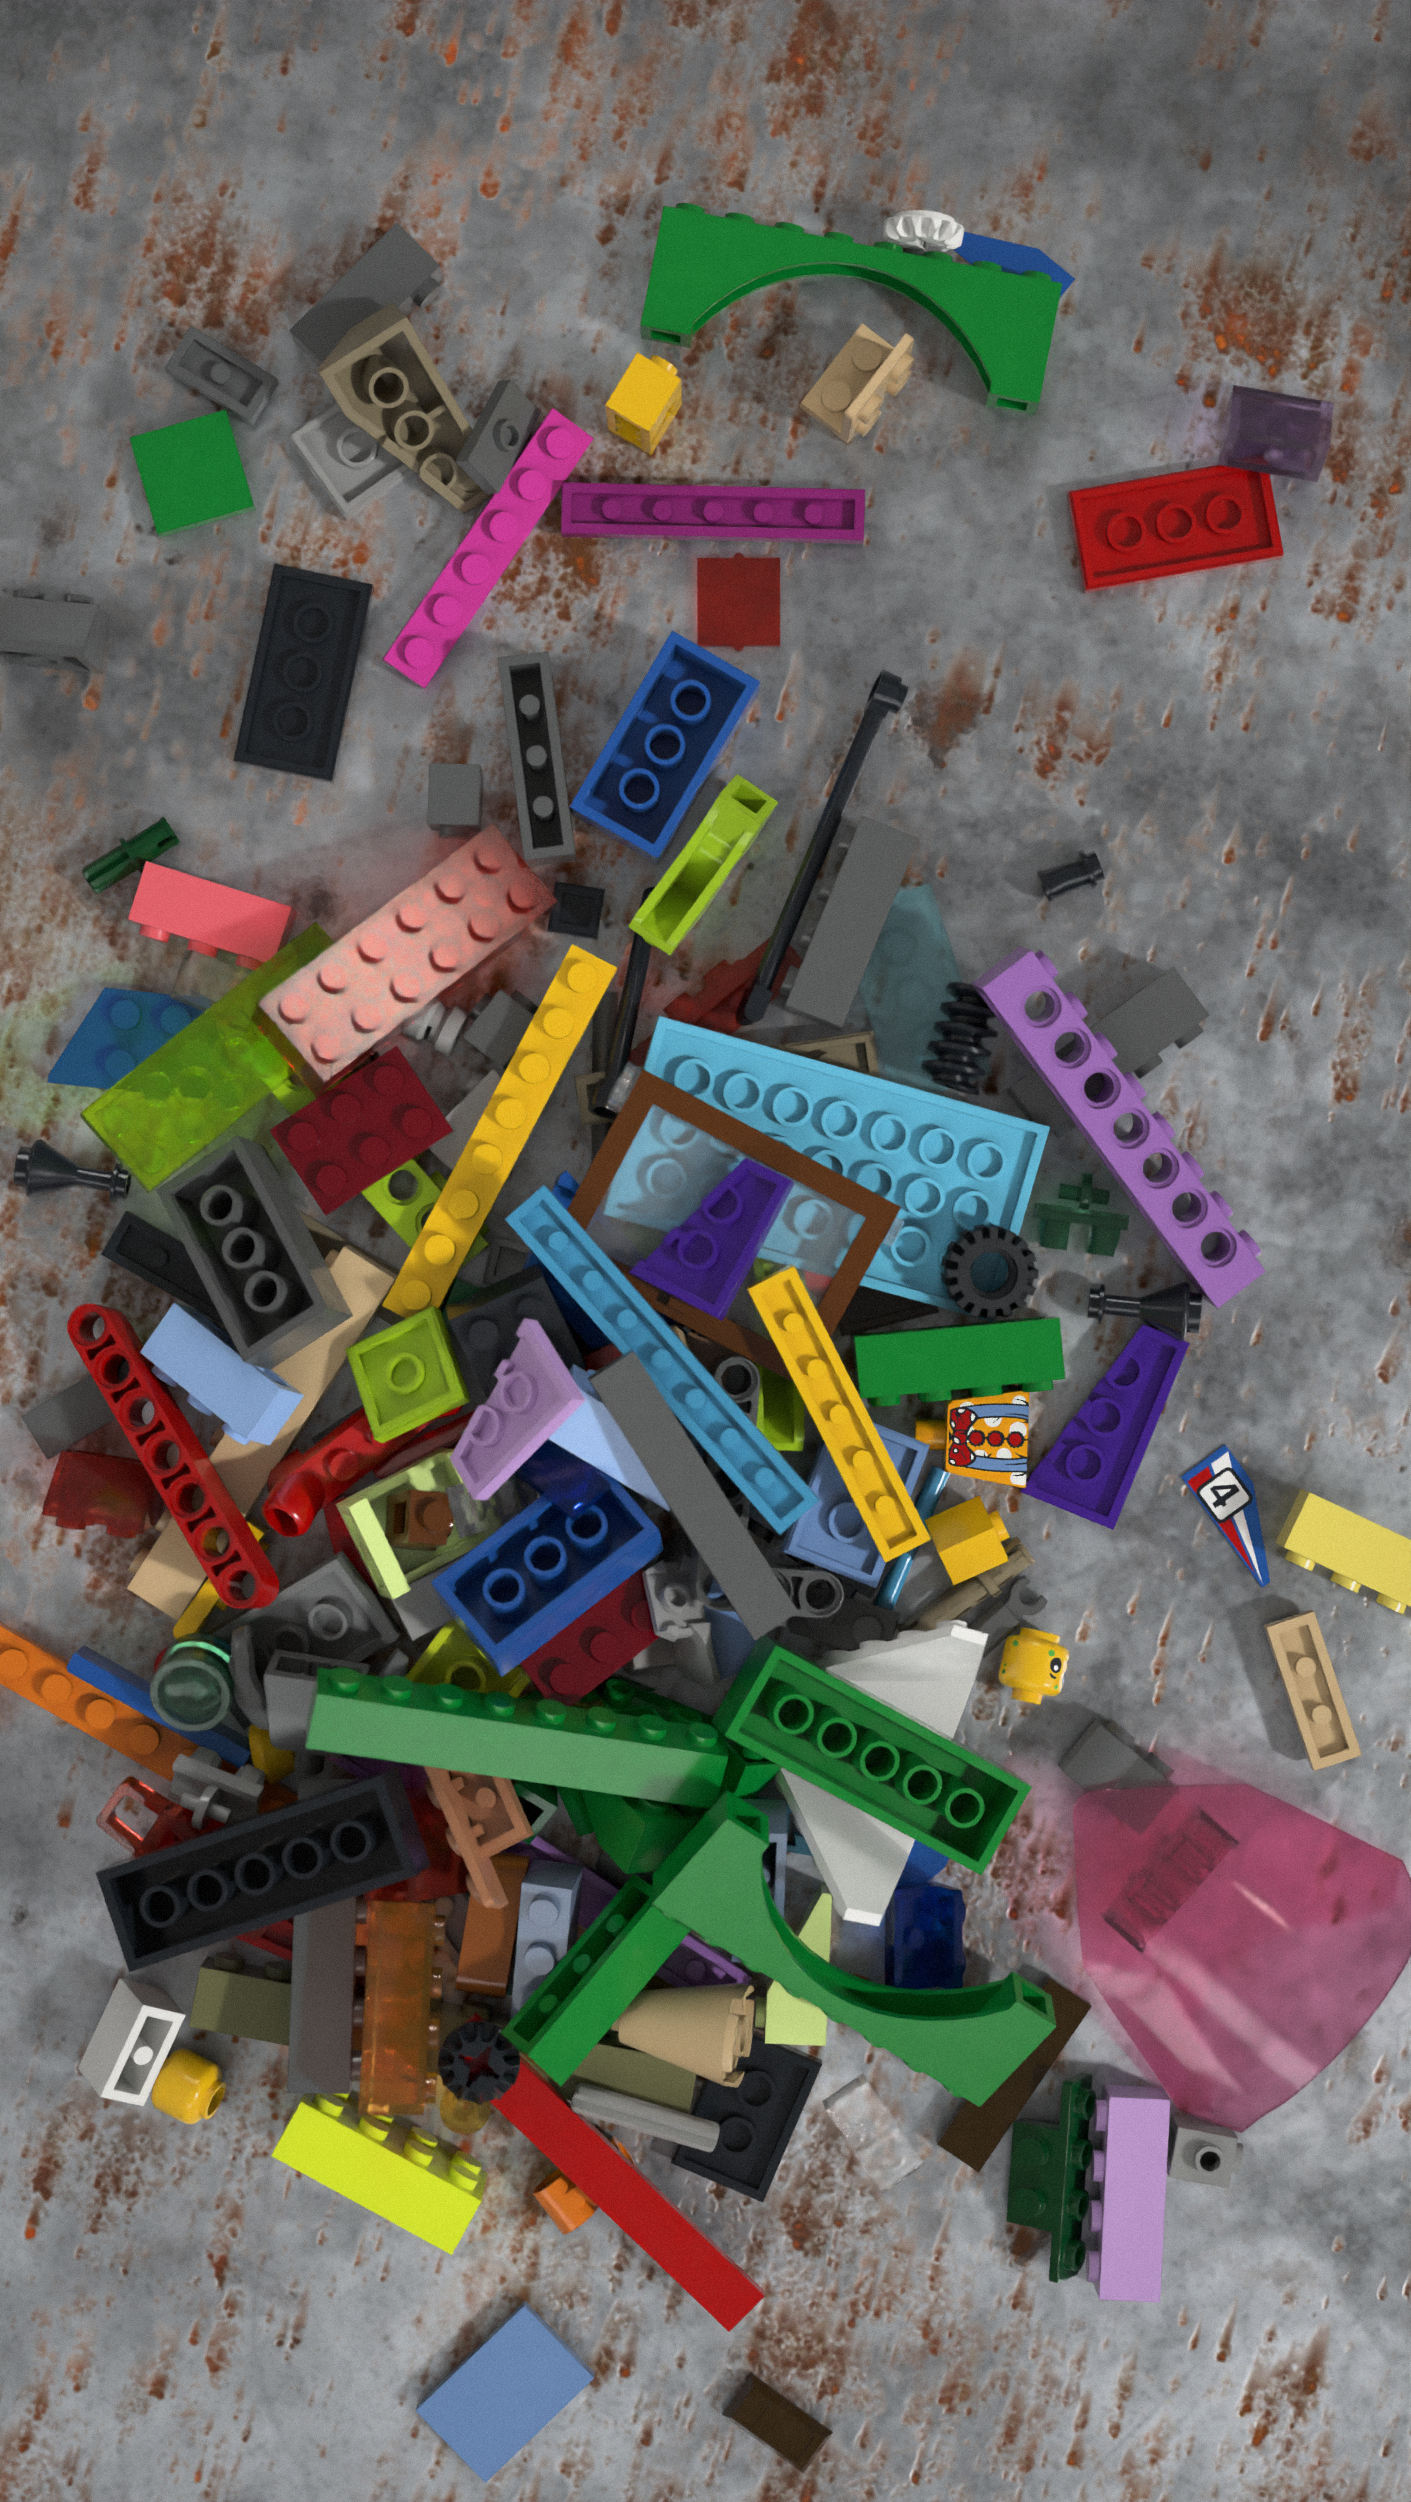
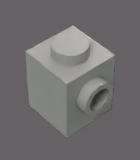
(1202, 2151)

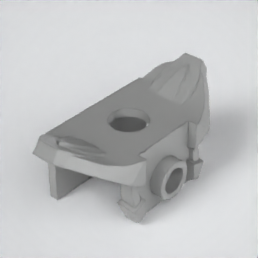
(677, 1617)

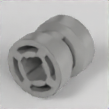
(440, 1026)

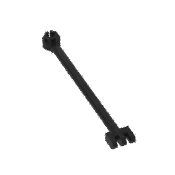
(885, 696)

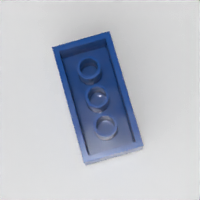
(665, 747)
(545, 1573)

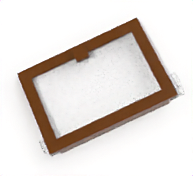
(671, 1154)

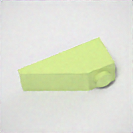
(793, 2018)

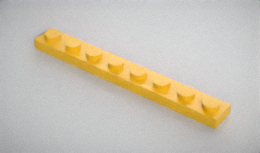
(501, 1133)

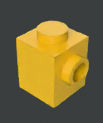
(968, 1539)

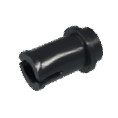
(1071, 875)

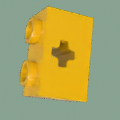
(644, 402)

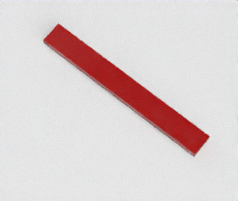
(625, 2194)

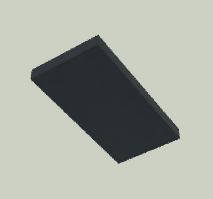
(304, 673)

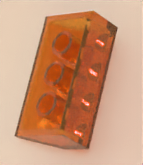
(399, 2008)

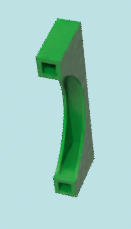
(714, 260)
(957, 2036)

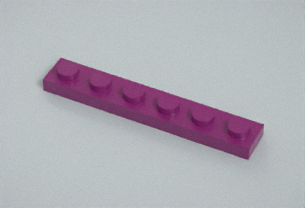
(713, 513)

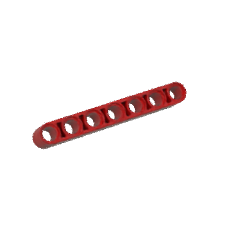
(193, 1466)

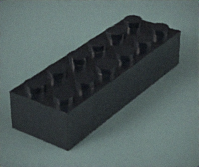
(263, 1869)

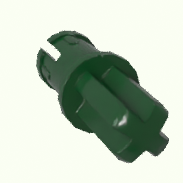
(130, 856)

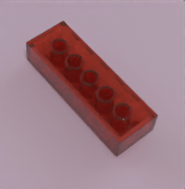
(403, 960)

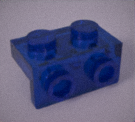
(925, 1937)

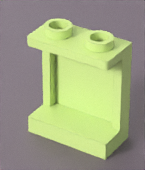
(366, 1521)

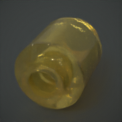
(461, 2119)

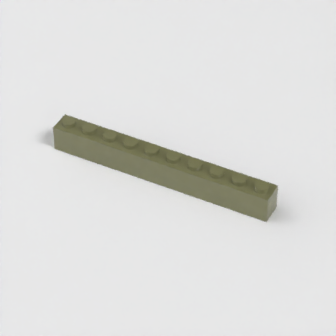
(257, 2000)

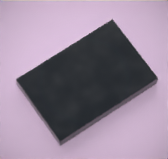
(752, 2118)

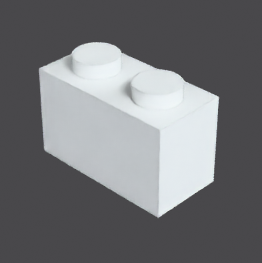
(131, 2042)

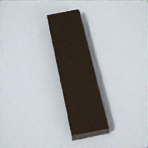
(977, 2130)

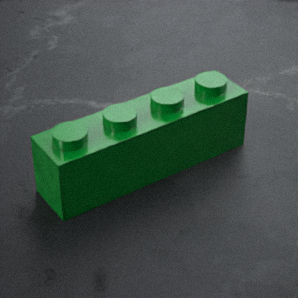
(594, 1982)

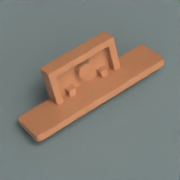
(482, 1822)

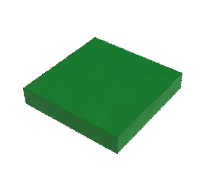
(192, 473)

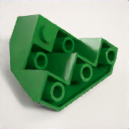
(644, 1831)

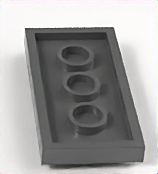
(321, 1615)

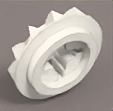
(923, 231)

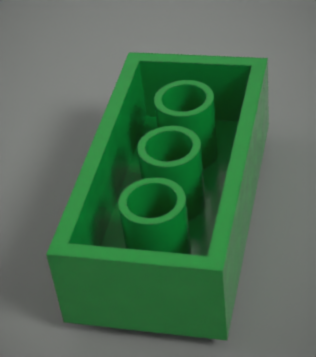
(957, 1357)

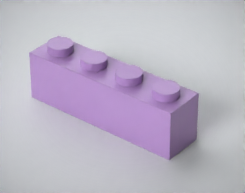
(1130, 2193)

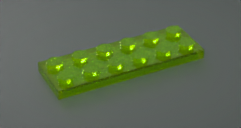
(200, 1077)

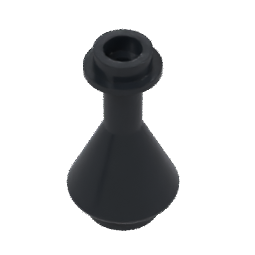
(47, 1171)
(1168, 1310)

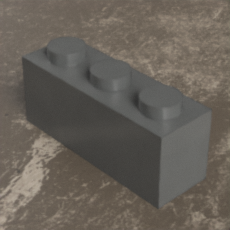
(389, 272)

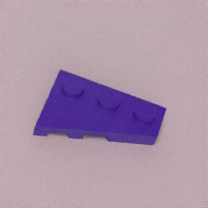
(717, 1244)

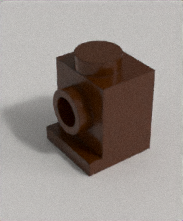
(426, 1520)

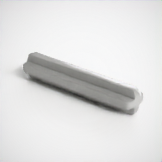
(645, 2117)

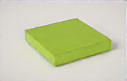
(407, 1374)

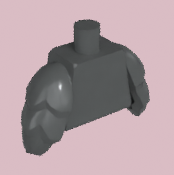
(279, 1691)

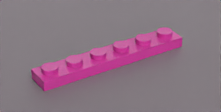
(487, 549)

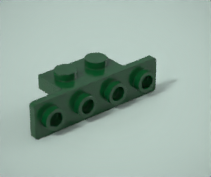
(1051, 2174)

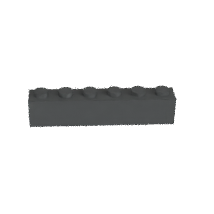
(324, 1988)

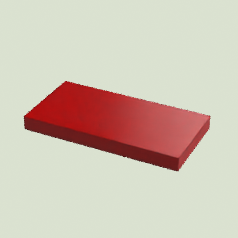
(1173, 526)

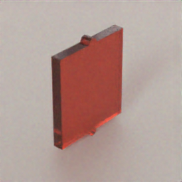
(738, 602)

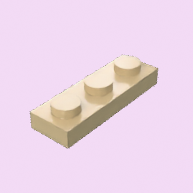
(1312, 1690)

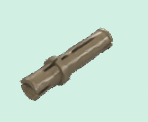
(966, 1595)

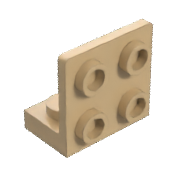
(857, 380)

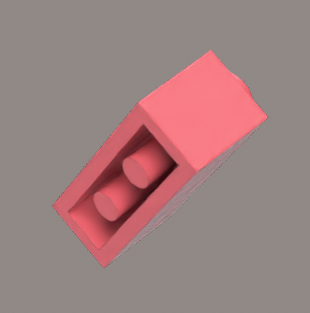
(210, 916)

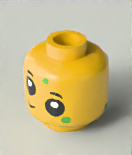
(1033, 1665)

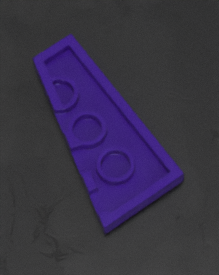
(1106, 1438)

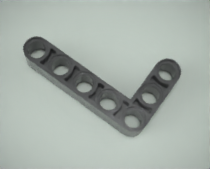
(792, 1578)

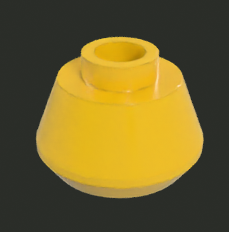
(273, 1761)

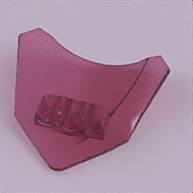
(1234, 1938)

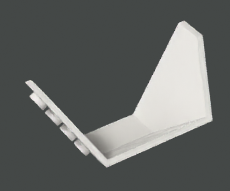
(925, 1677)

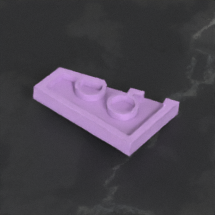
(522, 1412)

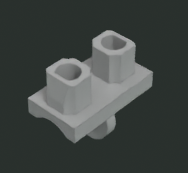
(213, 1792)

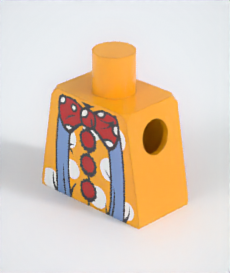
(982, 1437)

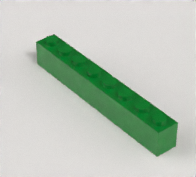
(515, 1738)

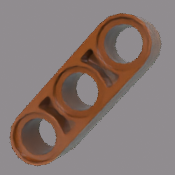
(492, 1933)

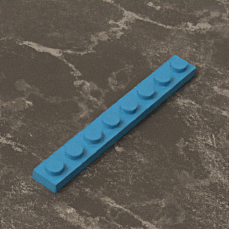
(673, 1368)

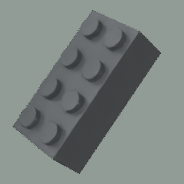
(254, 1253)

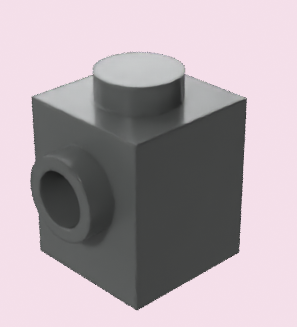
(500, 1025)

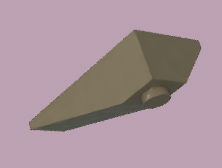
(401, 401)

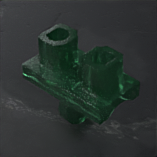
(1102, 1226)

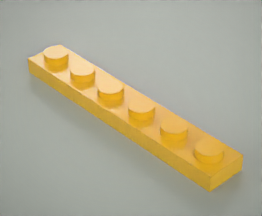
(838, 1413)

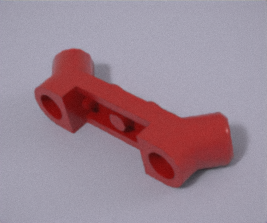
(311, 1480)

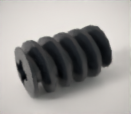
(962, 1039)

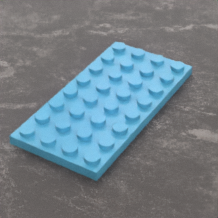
(921, 1150)

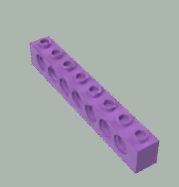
(1005, 992)

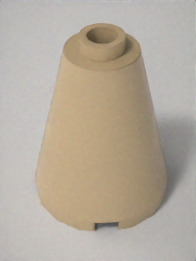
(693, 2028)

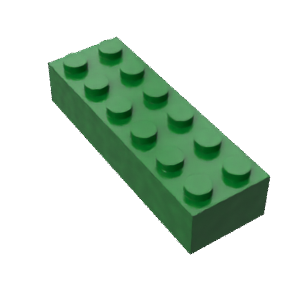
(870, 1754)

